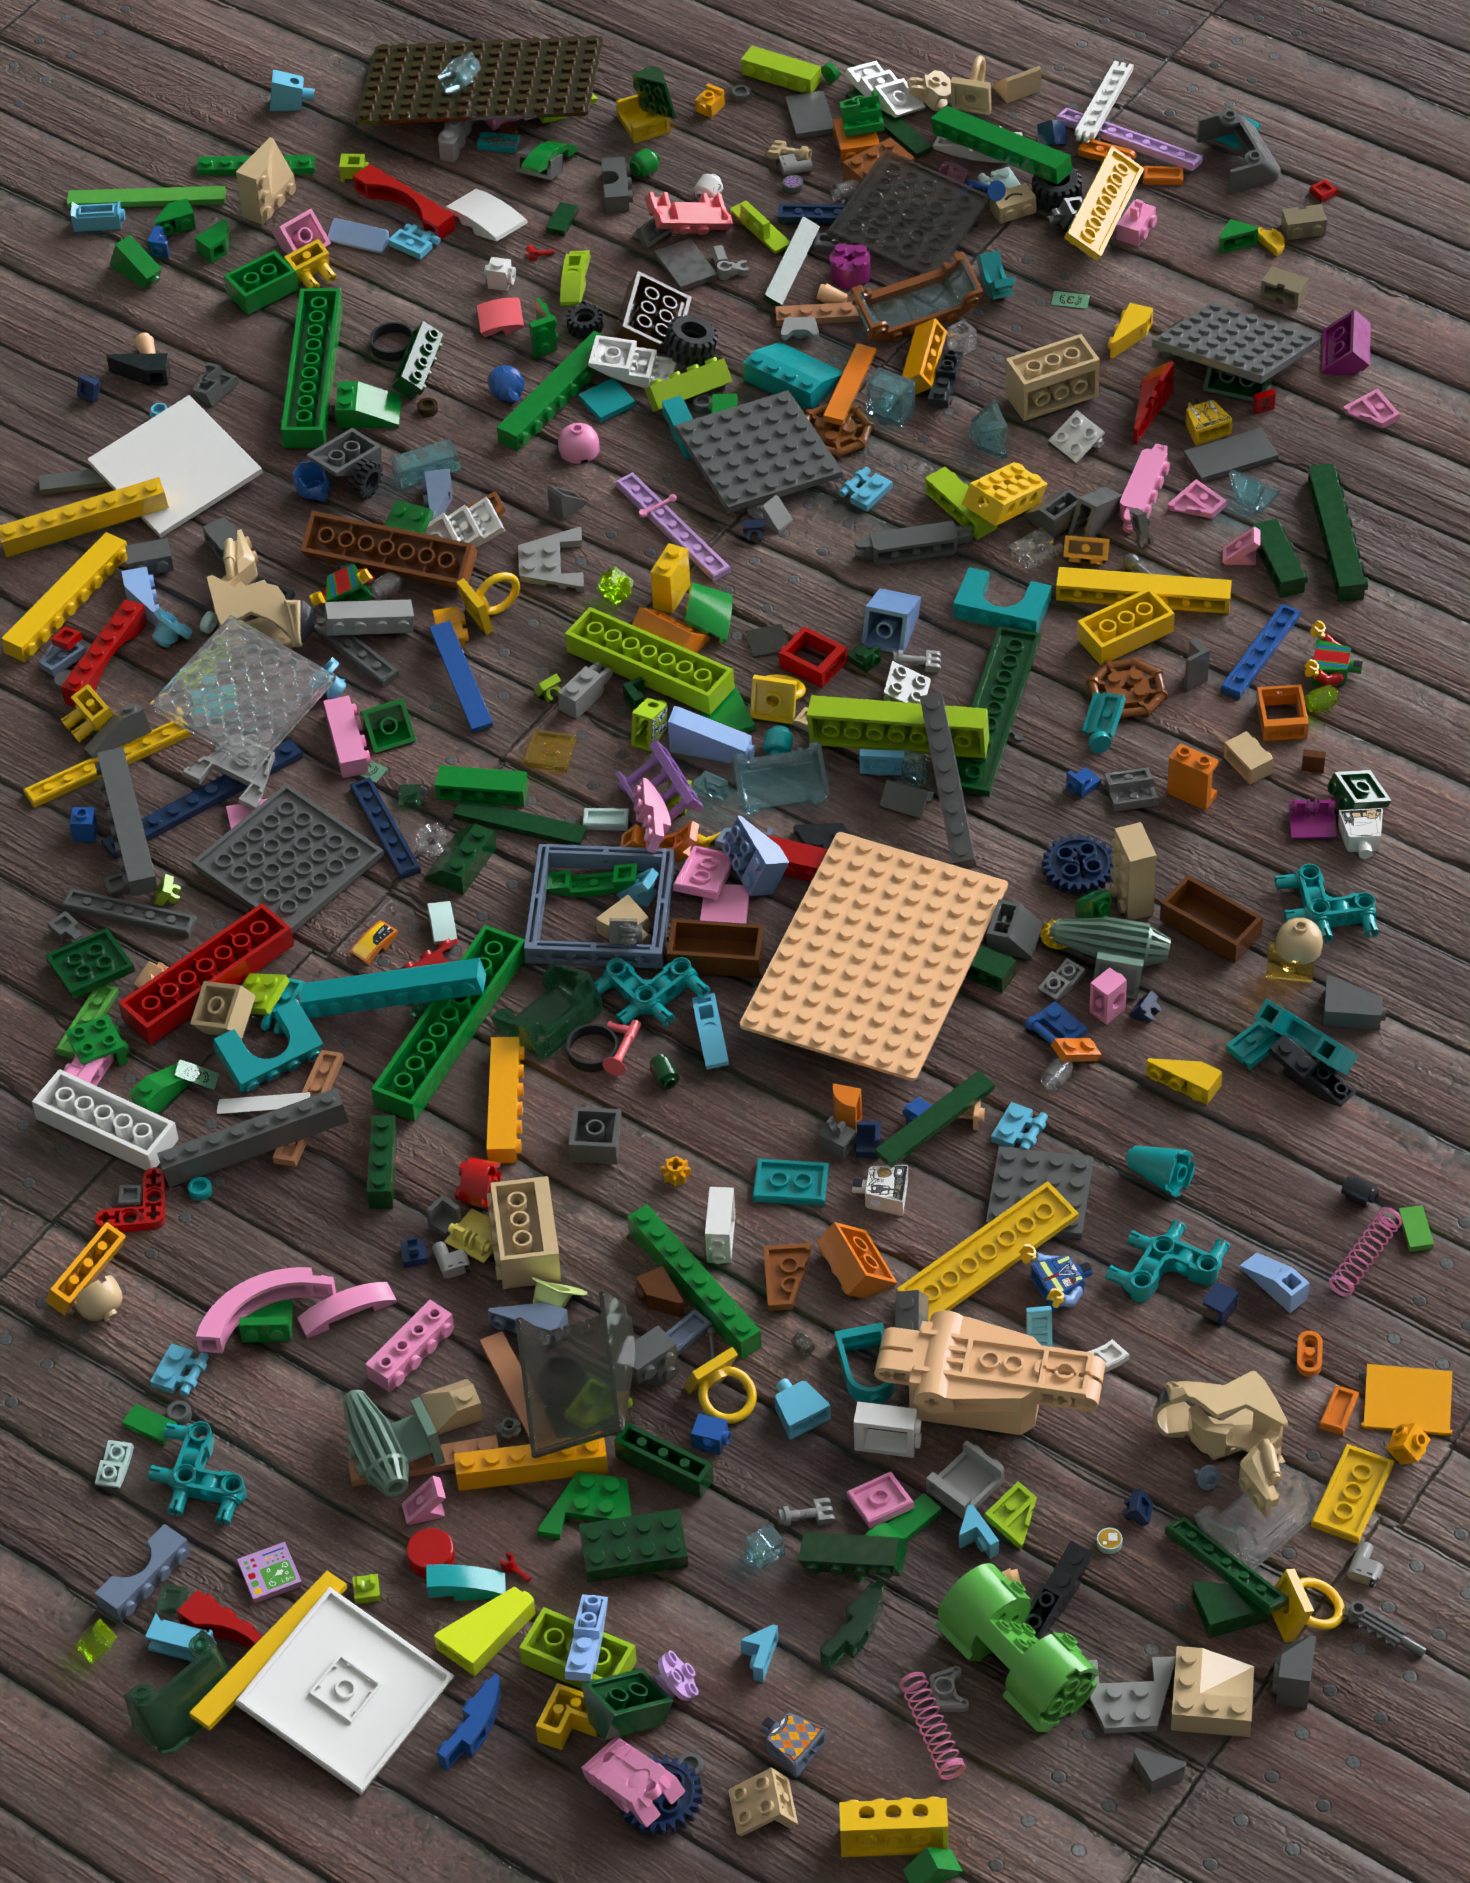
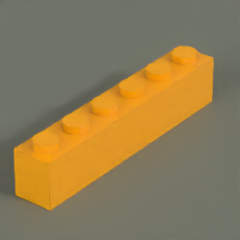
(504, 1099)
(517, 1465)

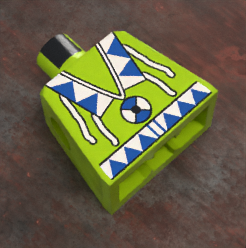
(650, 717)

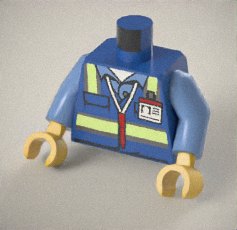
(1056, 1277)

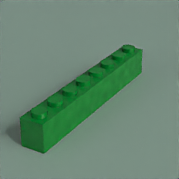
(1001, 144)
(548, 397)
(694, 1281)

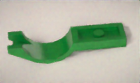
(909, 1523)

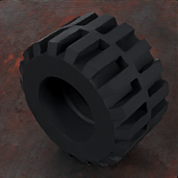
(1051, 195)
(690, 340)

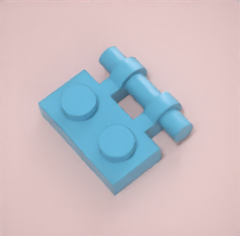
(413, 241)
(871, 490)
(1013, 1123)
(173, 1367)

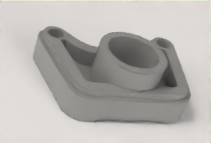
(799, 328)
(944, 1690)

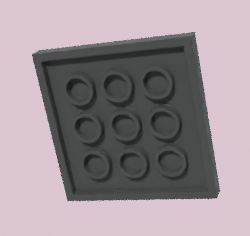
(1024, 1170)

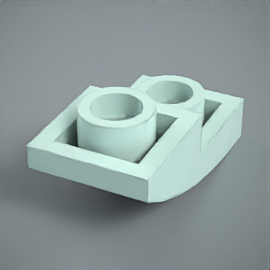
(441, 921)
(115, 1464)

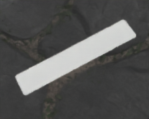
(259, 1103)

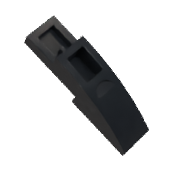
(945, 379)
(1310, 1075)
(1059, 1589)

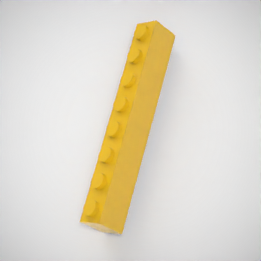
(83, 517)
(1114, 586)
(65, 597)

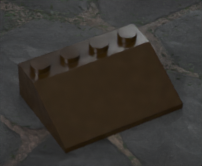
(648, 310)

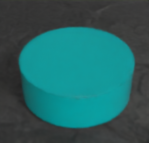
(1099, 742)
(199, 1188)

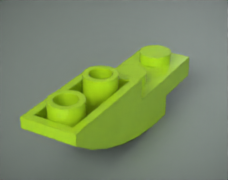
(573, 277)

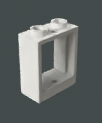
(720, 1225)
(886, 1418)

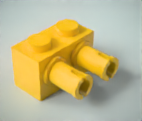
(309, 261)
(88, 707)

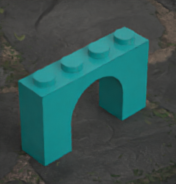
(1025, 615)
(1306, 1036)
(250, 1071)

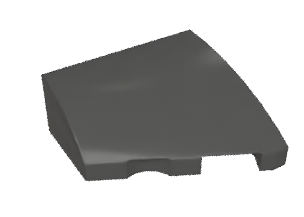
(214, 384)

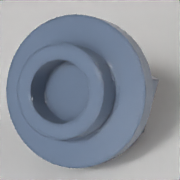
(1207, 1477)

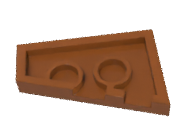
(784, 1273)

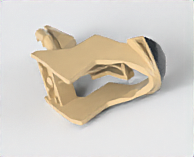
(280, 619)
(1252, 1429)

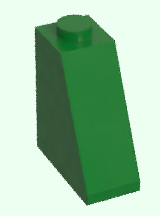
(135, 263)

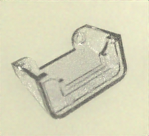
(1246, 1530)

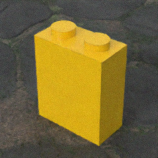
(670, 578)

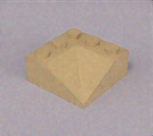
(264, 183)
(1211, 1693)

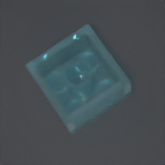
(890, 396)

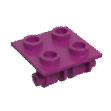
(1312, 819)

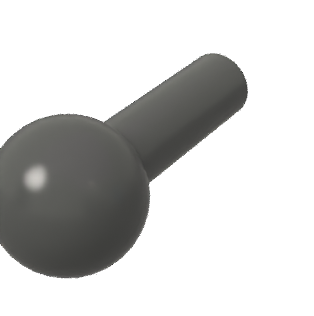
(1132, 562)

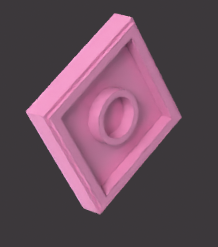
(880, 1500)

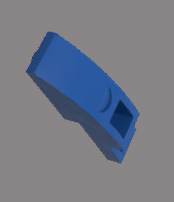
(479, 1717)

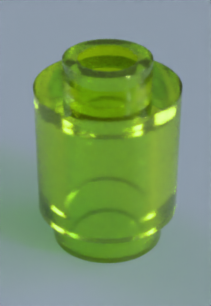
(1321, 698)

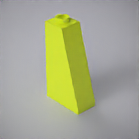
(485, 1631)

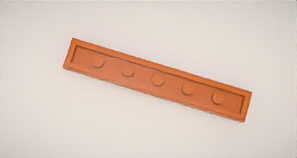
(849, 384)

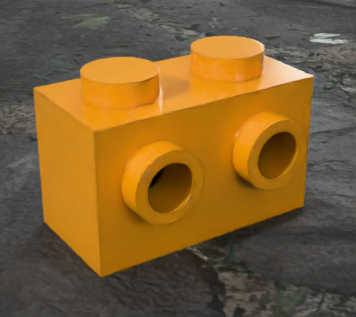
(1086, 548)

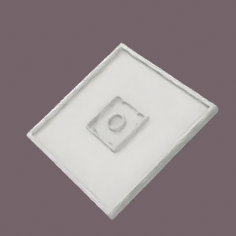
(190, 456)
(344, 1690)

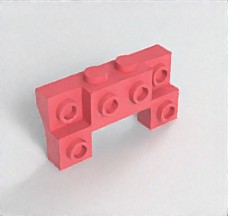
(689, 216)

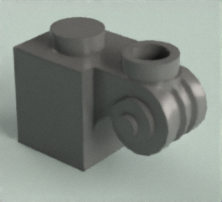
(624, 931)

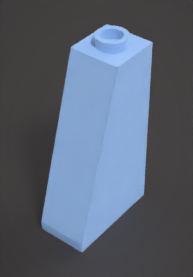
(706, 738)

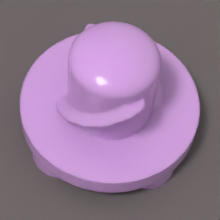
(676, 1677)

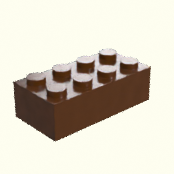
(1211, 918)
(718, 946)

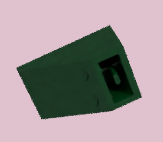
(653, 92)

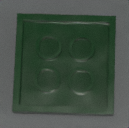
(90, 963)

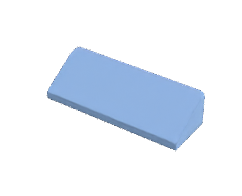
(358, 235)

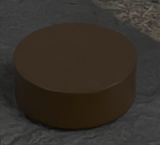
(427, 407)

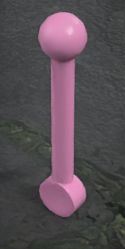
(643, 512)

